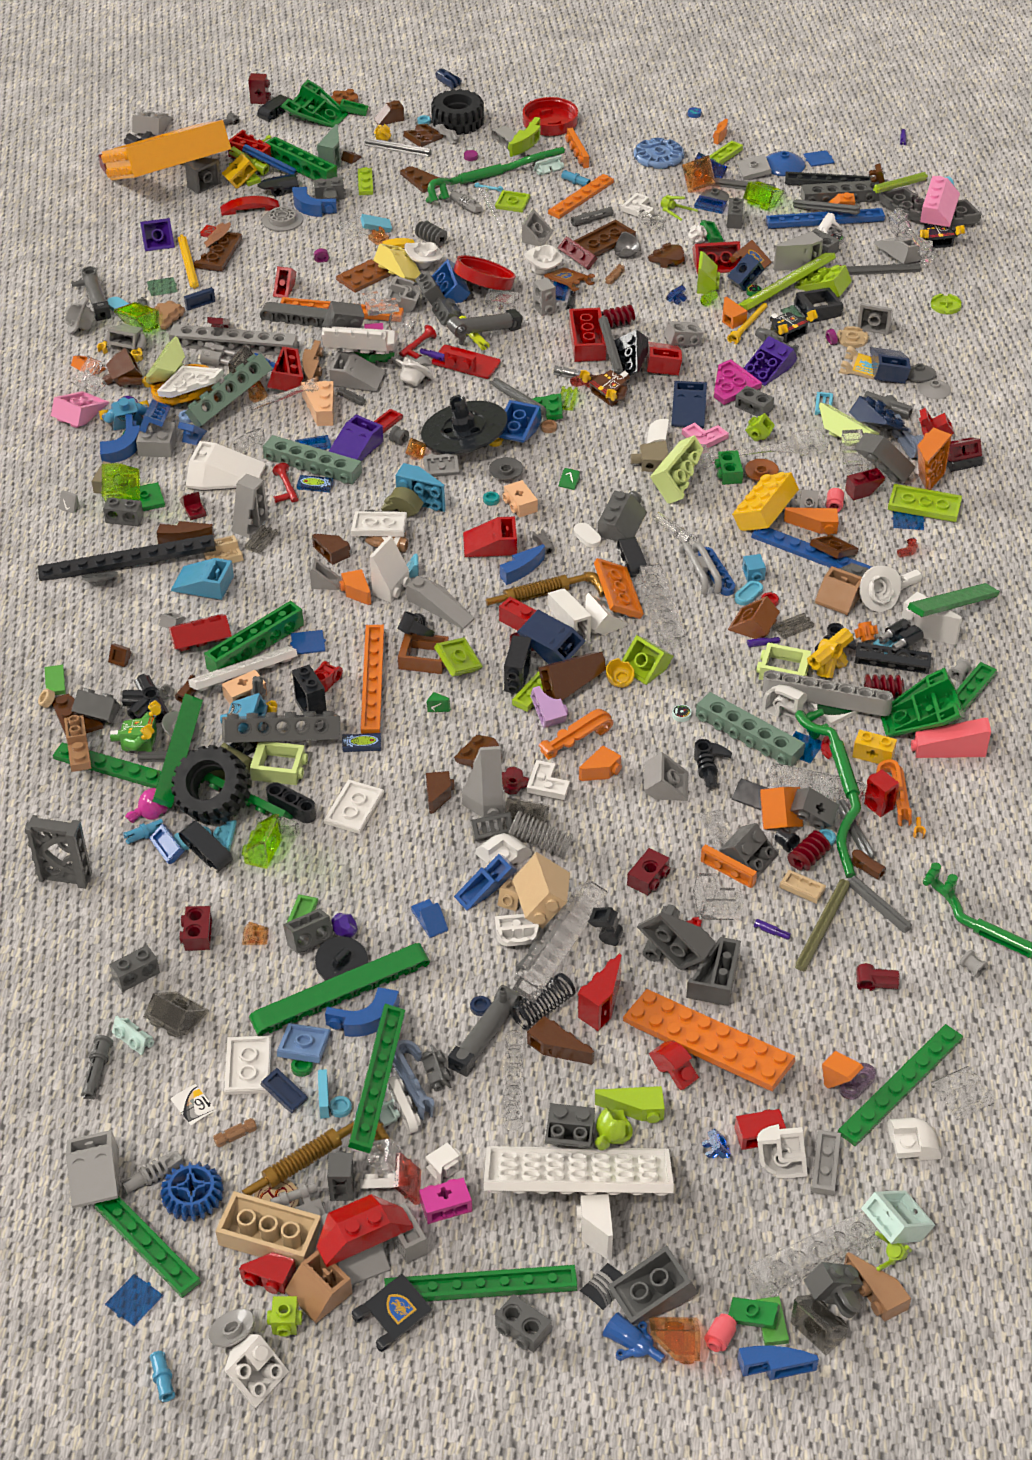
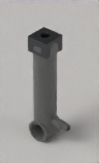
(95, 293)
(460, 327)
(463, 1058)

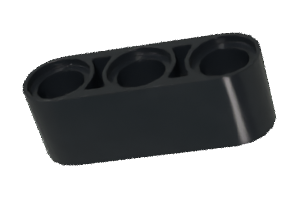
(272, 108)
(631, 554)
(294, 803)
(205, 846)

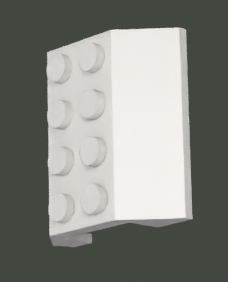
(359, 338)

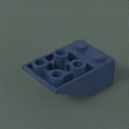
(890, 365)
(689, 403)
(876, 414)
(551, 637)

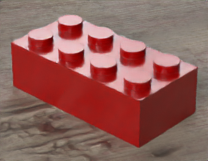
(586, 334)

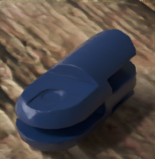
(448, 78)

